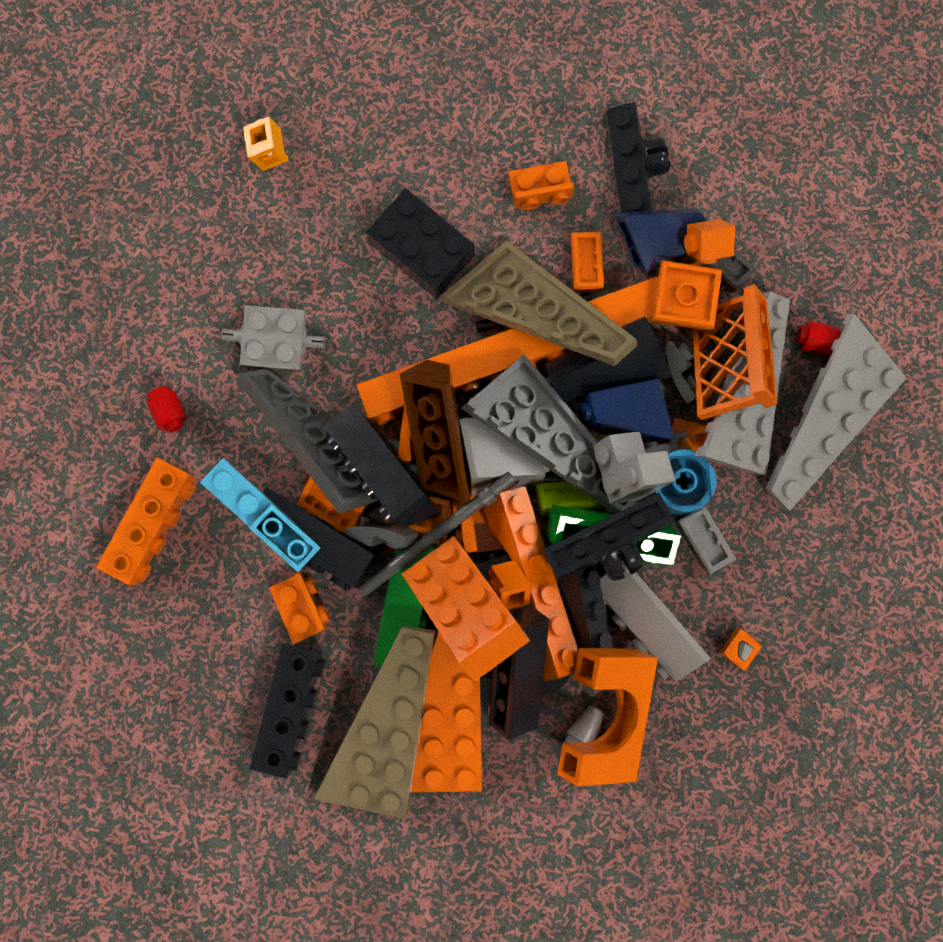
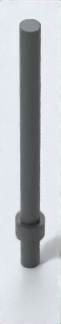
(485, 496)

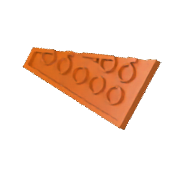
(450, 728)

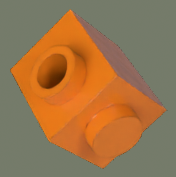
(710, 240)

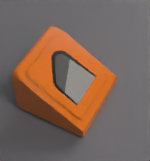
(740, 648)

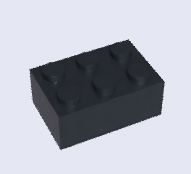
(420, 243)

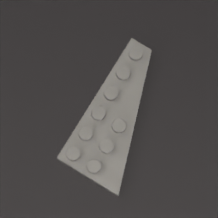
(838, 407)

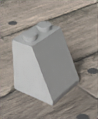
(491, 456)

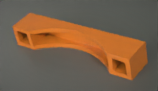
(516, 528)

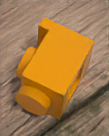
(265, 144)

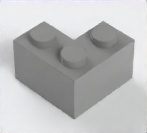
(629, 470)

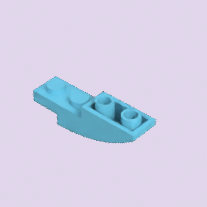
(260, 514)

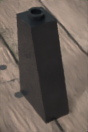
(578, 375)

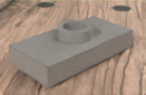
(706, 540)

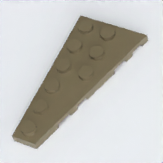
(531, 300)
(381, 747)

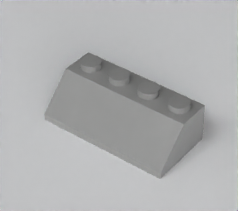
(652, 626)

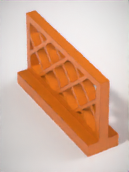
(759, 356)

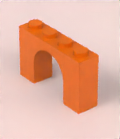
(617, 753)

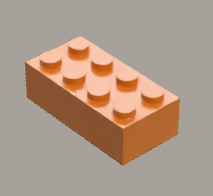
(465, 609)

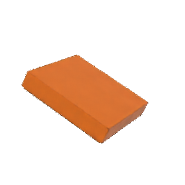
(686, 295)

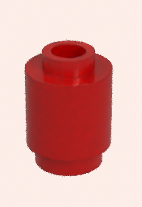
(817, 337)
(166, 409)

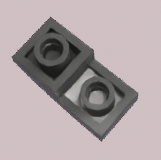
(681, 364)
(374, 533)

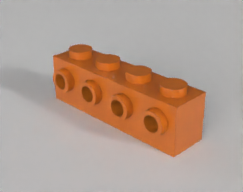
(147, 522)

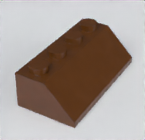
(435, 429)

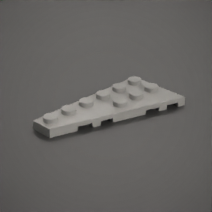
(744, 435)

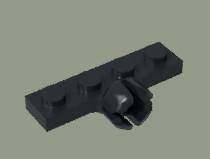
(634, 158)
(611, 541)

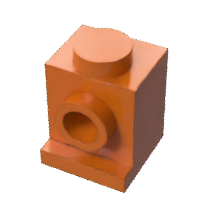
(510, 584)

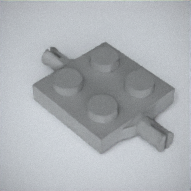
(273, 338)

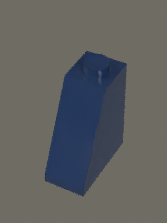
(655, 234)
(628, 410)

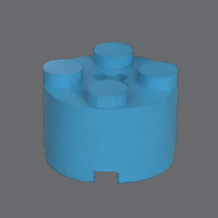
(700, 483)

